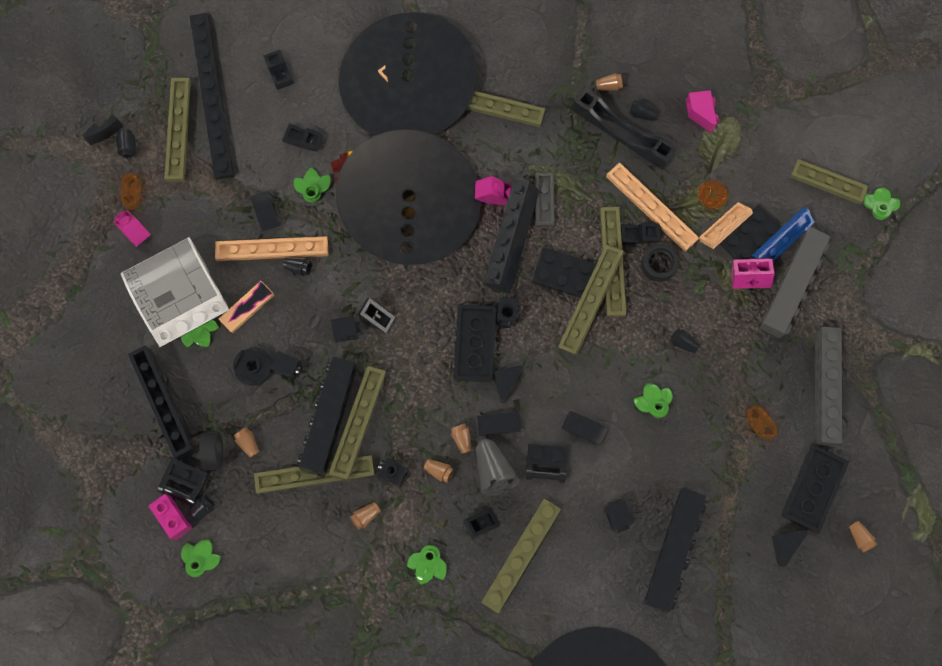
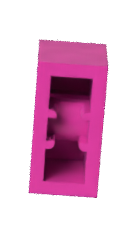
(752, 273)
(170, 517)

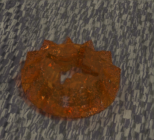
(715, 201)

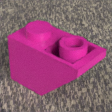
(701, 109)
(492, 191)
(131, 227)

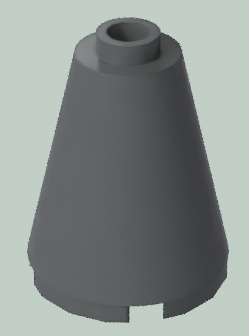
(494, 469)

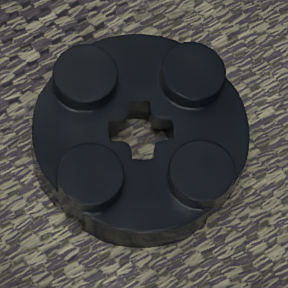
(249, 356)

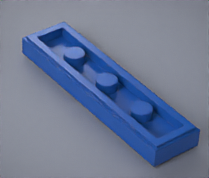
(785, 236)

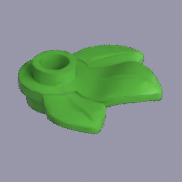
(312, 183)
(881, 203)
(200, 334)
(654, 397)
(201, 555)
(426, 567)

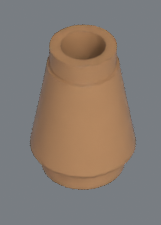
(610, 83)
(462, 437)
(246, 442)
(439, 470)
(365, 515)
(862, 537)

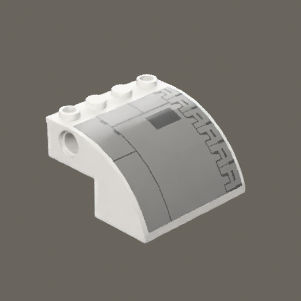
(174, 292)

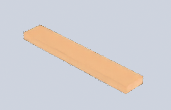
(652, 207)
(271, 248)

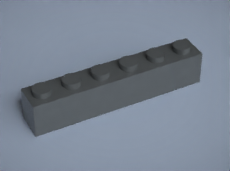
(794, 283)
(828, 387)

